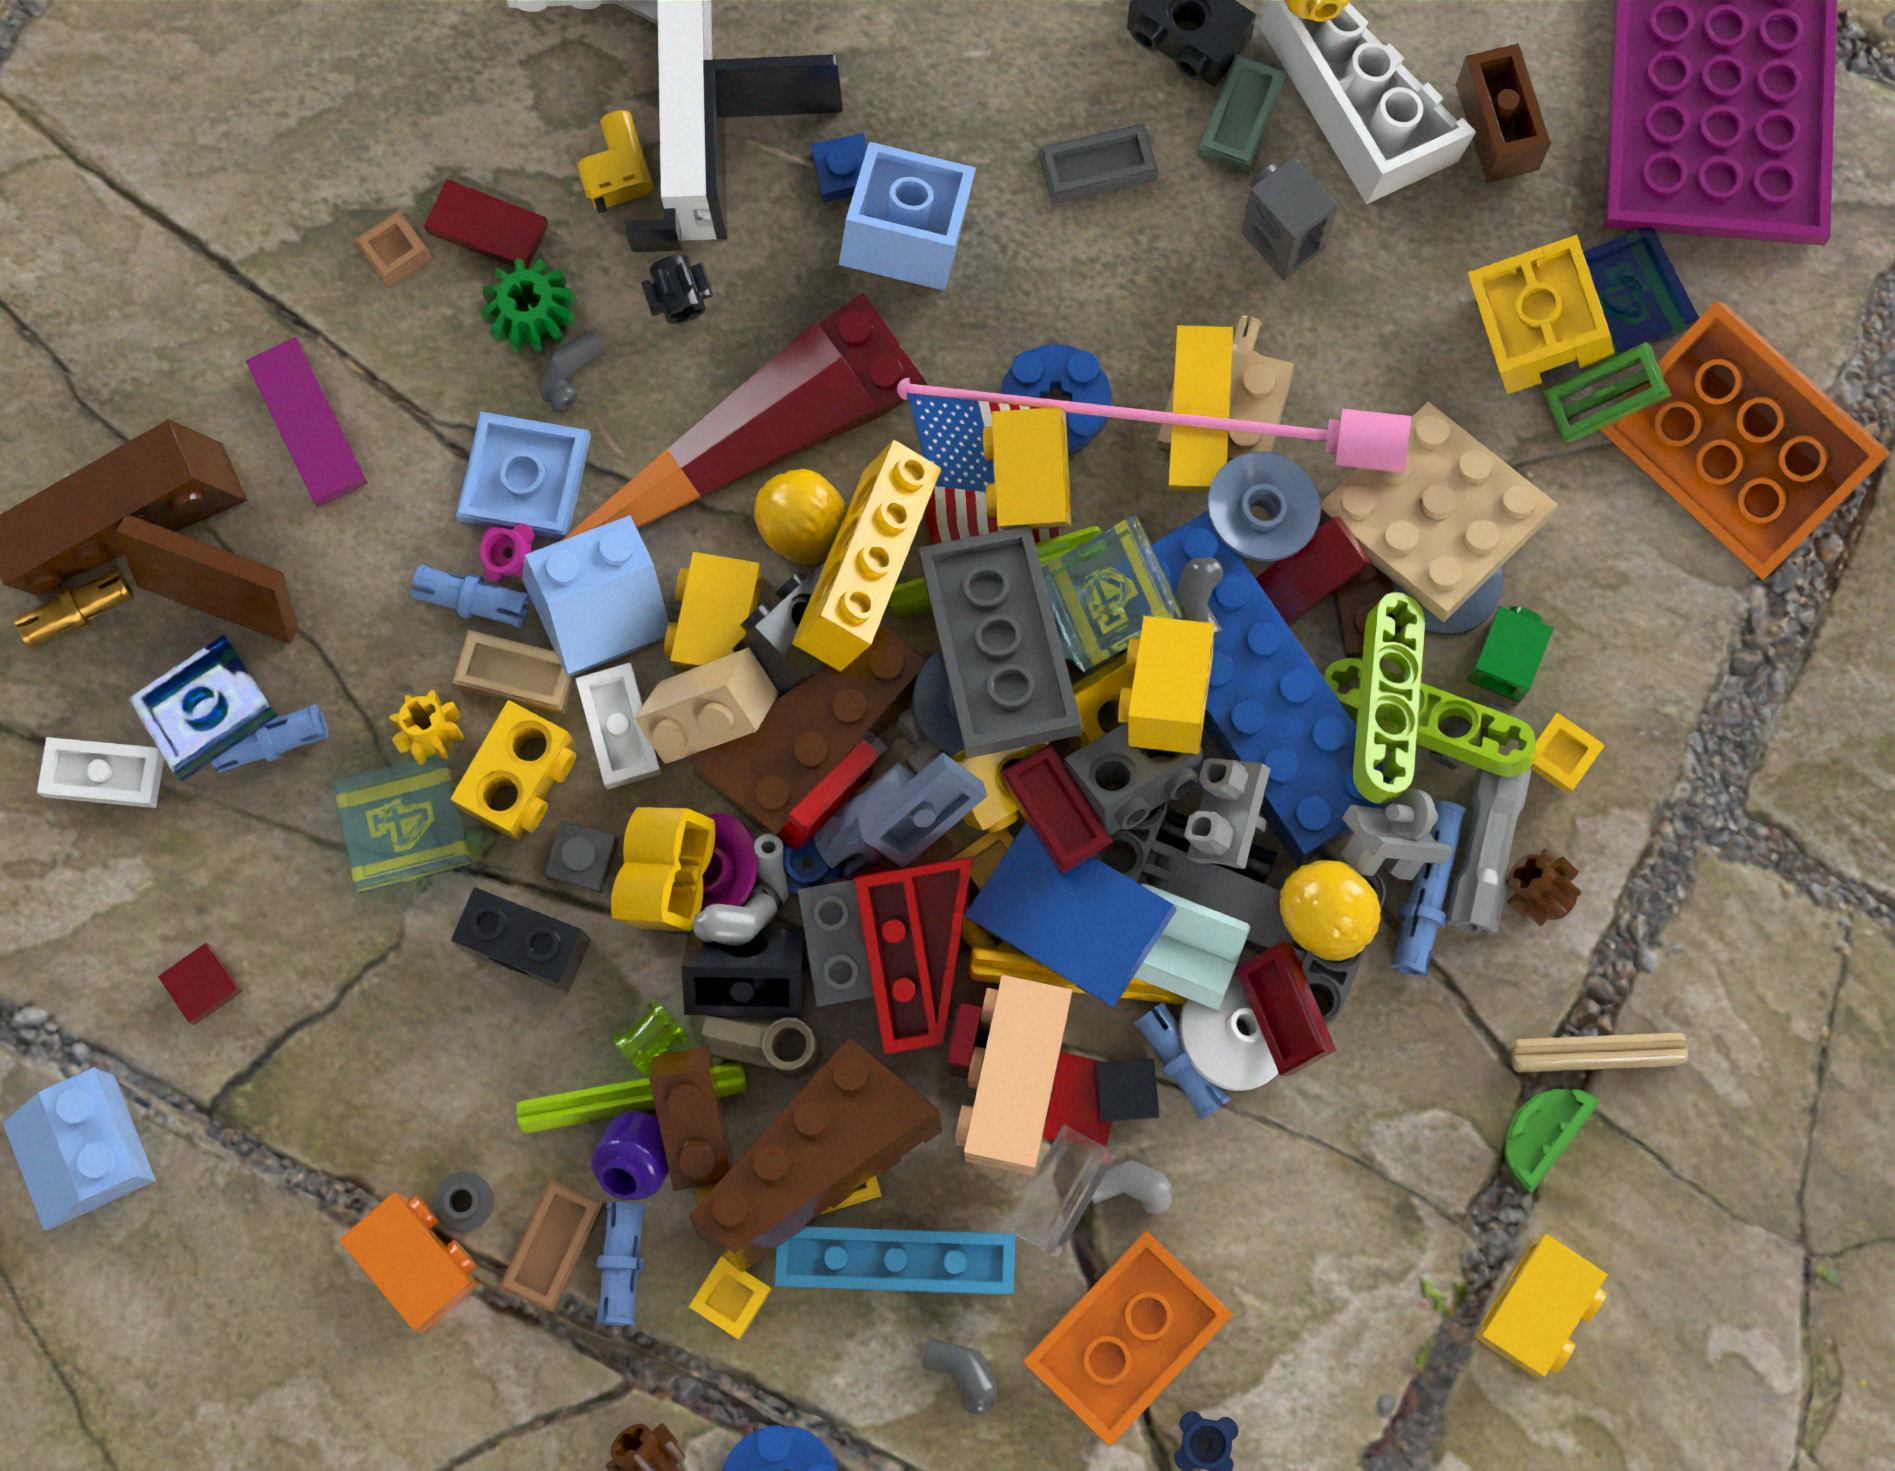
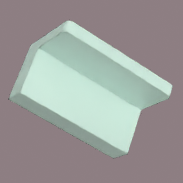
(1195, 952)

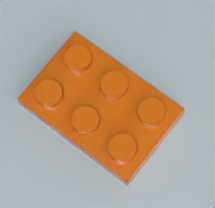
(1127, 1338)

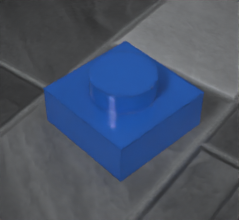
(839, 165)

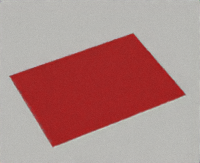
(1075, 1100)

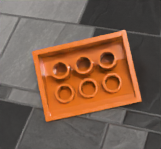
(1746, 441)

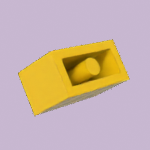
(1029, 468)
(715, 601)
(1169, 684)
(1542, 1307)

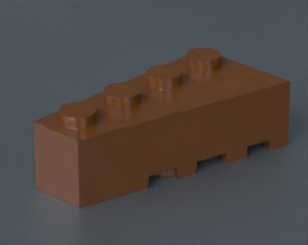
(71, 526)
(811, 732)
(820, 1148)

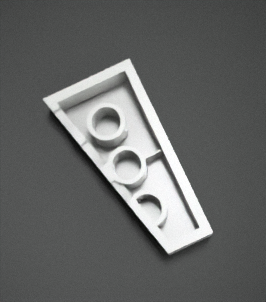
(1365, 100)

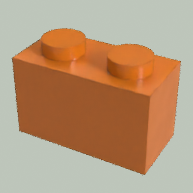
(411, 1260)

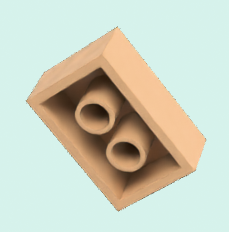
(1013, 1074)

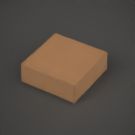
(393, 249)

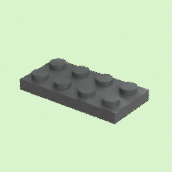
(999, 642)

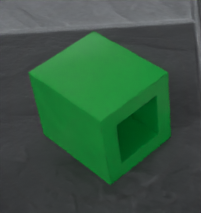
(1511, 652)

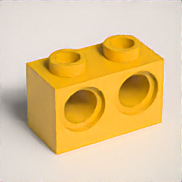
(500, 766)

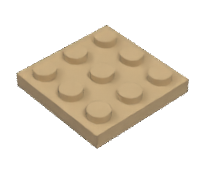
(1444, 518)

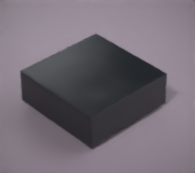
(1126, 1090)

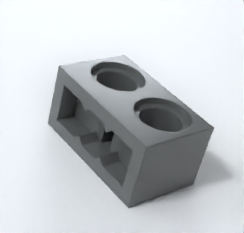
(1288, 216)
(1144, 780)
(835, 943)

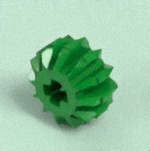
(519, 289)

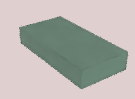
(1242, 113)

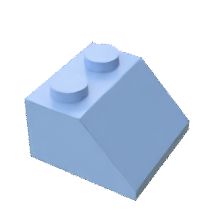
(906, 216)
(596, 595)
(77, 1147)

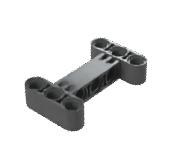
(1236, 897)

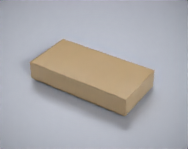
(513, 672)

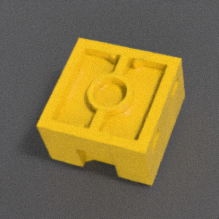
(1541, 313)

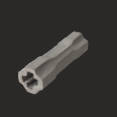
(1480, 887)

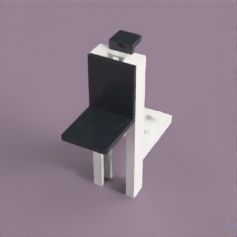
(693, 106)

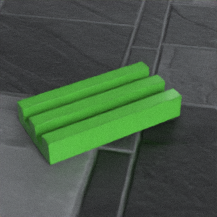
(1651, 373)

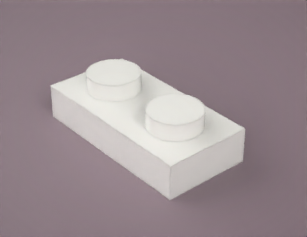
(610, 707)
(100, 772)

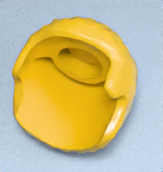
(799, 515)
(1330, 909)

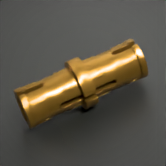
(73, 608)

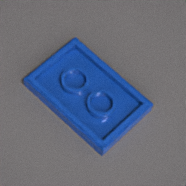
(1080, 925)

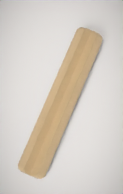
(1599, 1052)

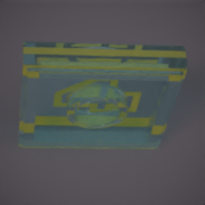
(1107, 590)
(401, 824)

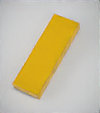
(1200, 389)

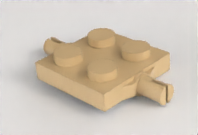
(1256, 395)

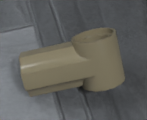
(756, 1042)

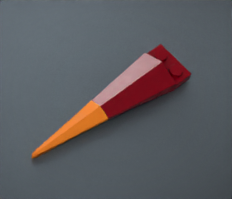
(809, 392)

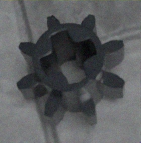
(677, 289)

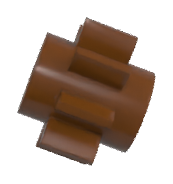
(1543, 887)
(645, 1450)

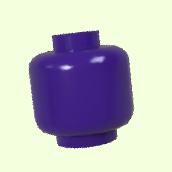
(630, 1157)

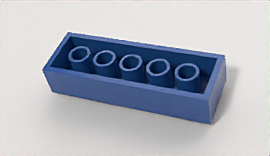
(1271, 702)

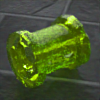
(649, 1037)

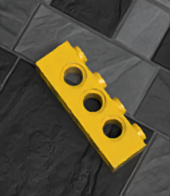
(867, 556)
(1090, 693)

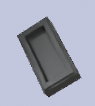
(1098, 163)

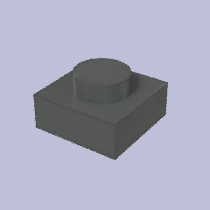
(581, 857)

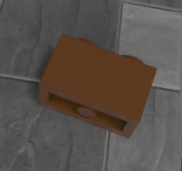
(1503, 112)
(690, 1117)

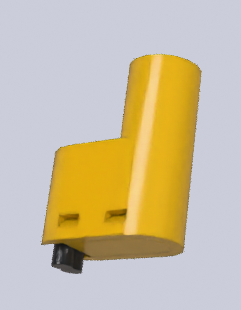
(621, 170)

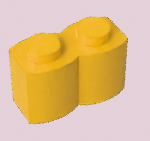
(663, 868)

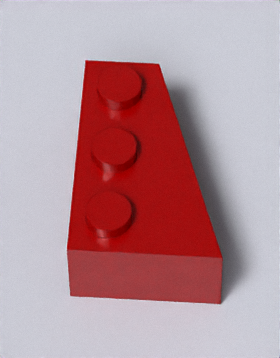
(913, 946)

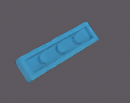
(897, 1260)

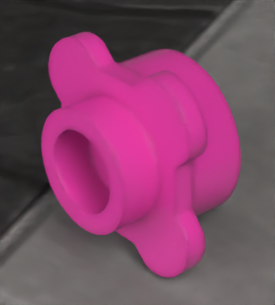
(494, 546)

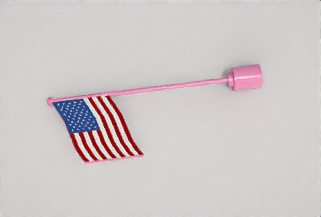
(952, 437)

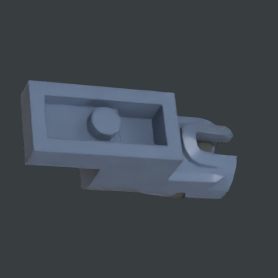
(899, 815)

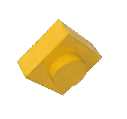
(1564, 753)
(730, 1298)

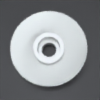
(1219, 1048)

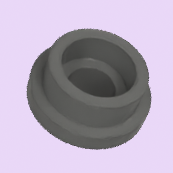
(481, 1201)

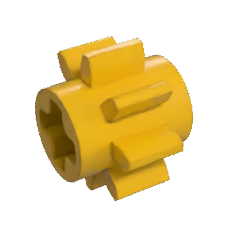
(421, 712)

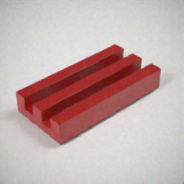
(829, 795)

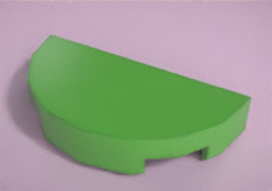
(1543, 1131)

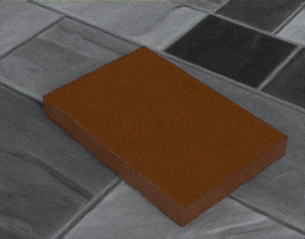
(208, 578)

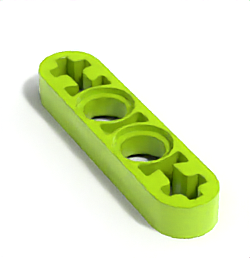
(1396, 698)
(1435, 707)

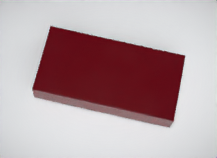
(485, 224)
(1315, 571)
(1055, 809)
(1285, 1009)
(963, 1039)

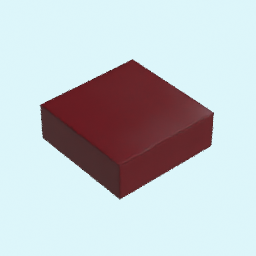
(199, 984)

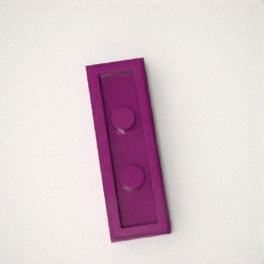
(306, 422)

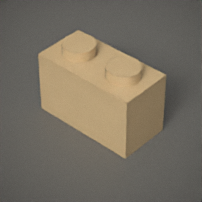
(707, 706)

